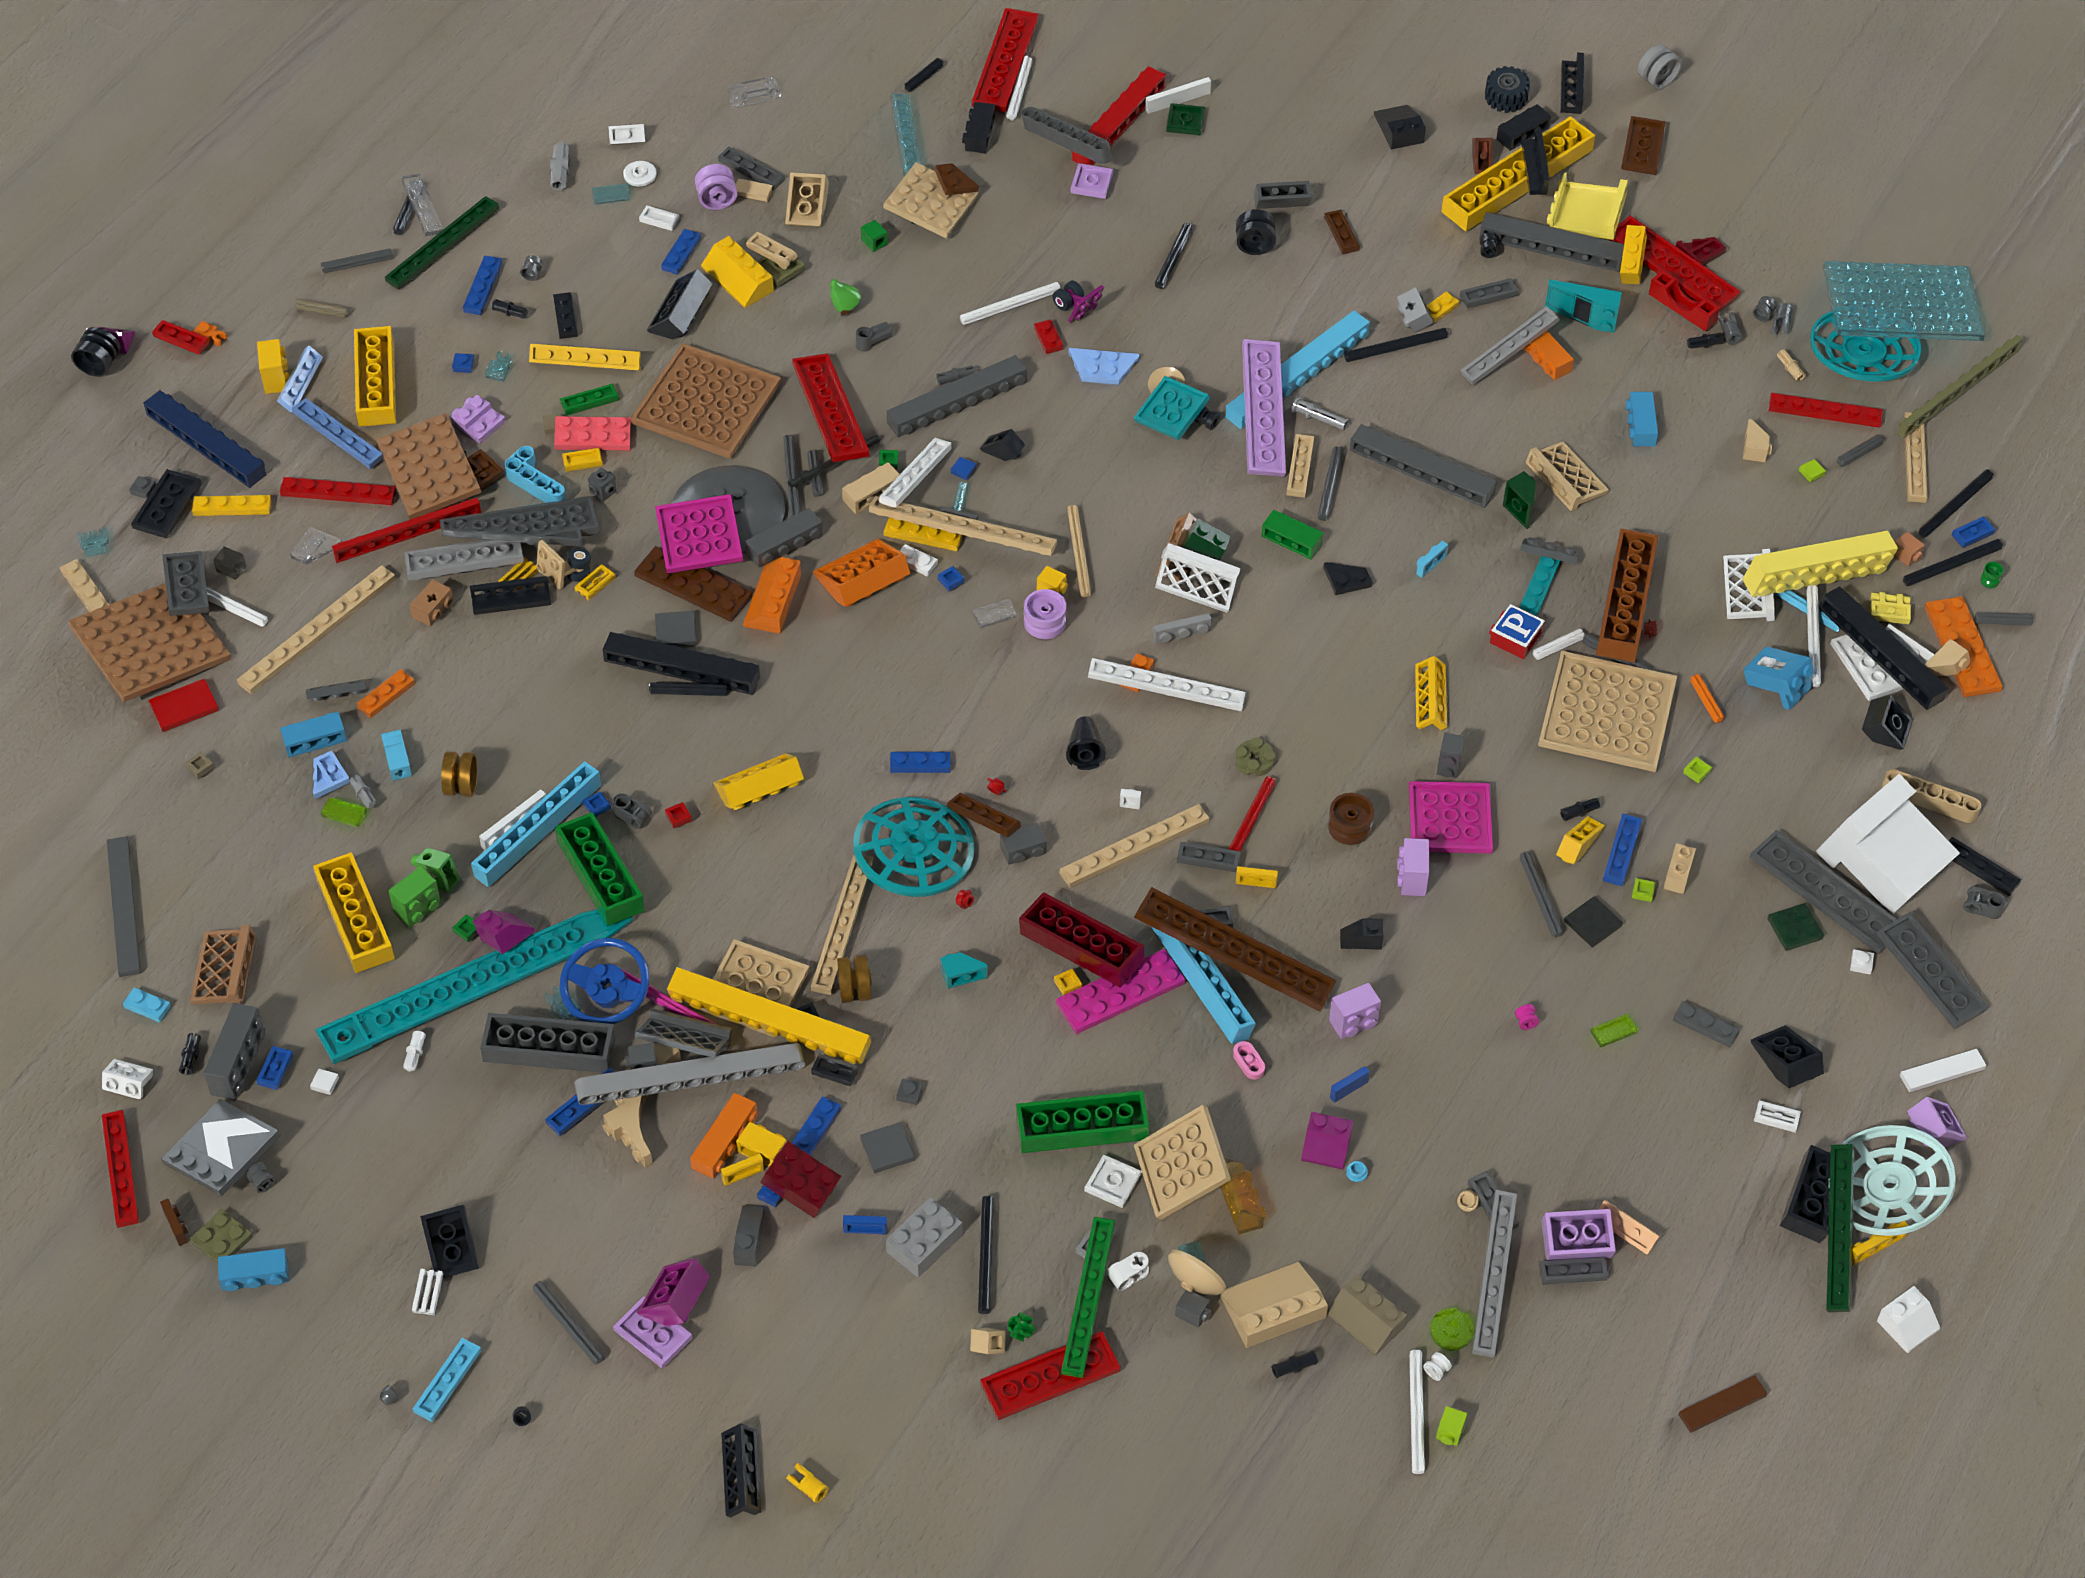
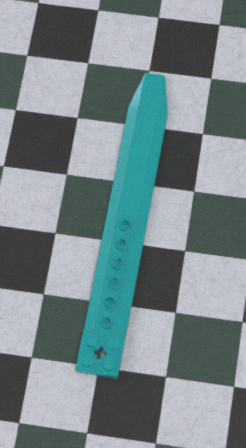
(462, 985)

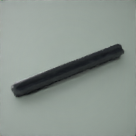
(1396, 344)
(1955, 503)
(1952, 562)
(985, 1255)

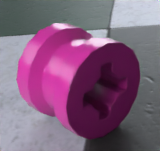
(1527, 1017)

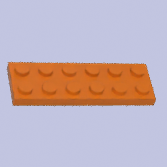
(1953, 621)

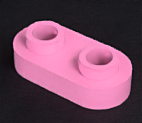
(1250, 1061)

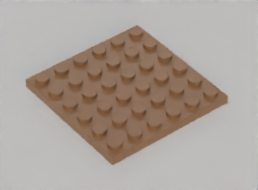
(706, 400)
(144, 646)

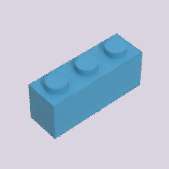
(1642, 419)
(313, 734)
(253, 1269)

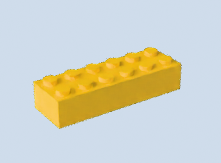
(374, 376)
(353, 912)

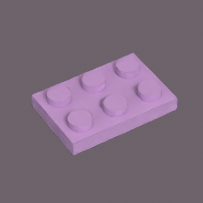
(652, 1338)

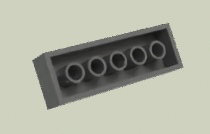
(548, 1042)

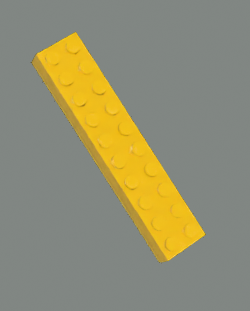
(1507, 178)

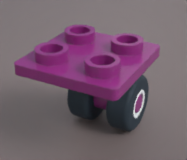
(1074, 295)

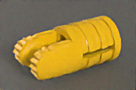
(809, 1484)

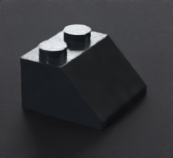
(1887, 722)

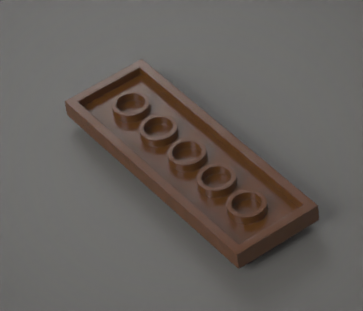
(695, 586)

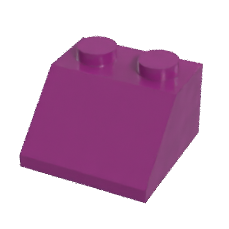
(501, 929)
(1327, 1140)

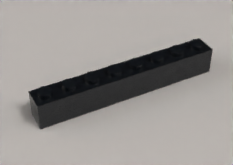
(1883, 648)
(681, 663)

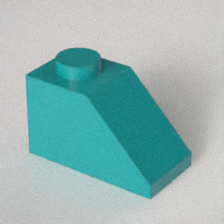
(962, 969)

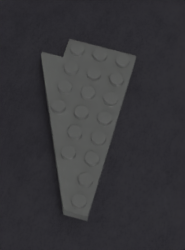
(553, 522)

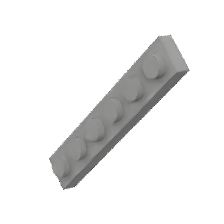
(1509, 345)

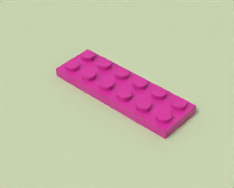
(1104, 1000)

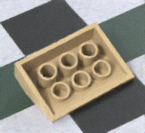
(1274, 1304)

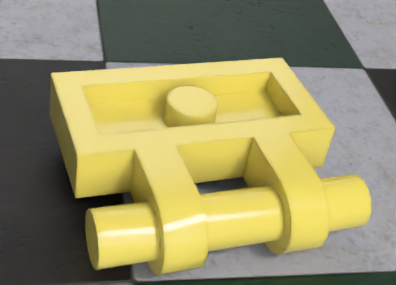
(1890, 608)

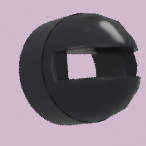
(519, 1419)

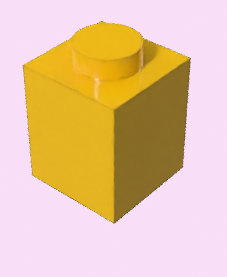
(1052, 580)

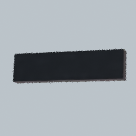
(1985, 868)

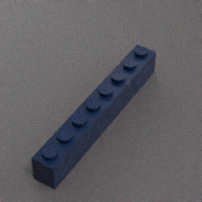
(205, 438)

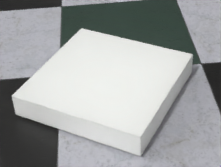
(1113, 1181)

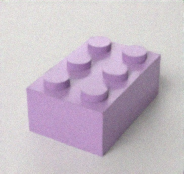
(1578, 1234)

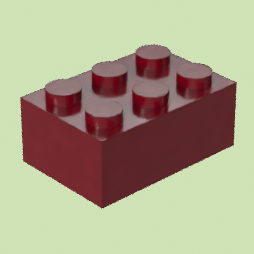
(800, 1179)

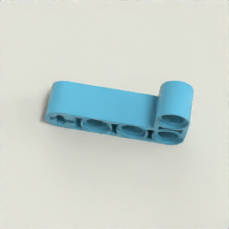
(522, 472)

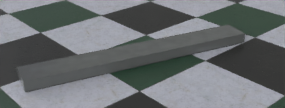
(123, 906)

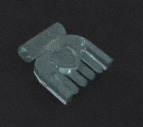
(94, 545)

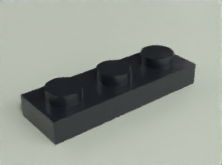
(565, 315)

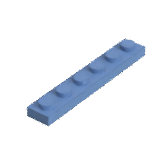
(337, 433)

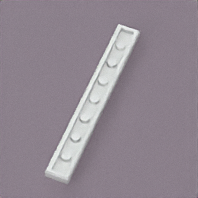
(1166, 684)

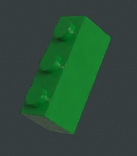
(1292, 534)

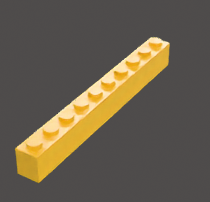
(769, 1015)

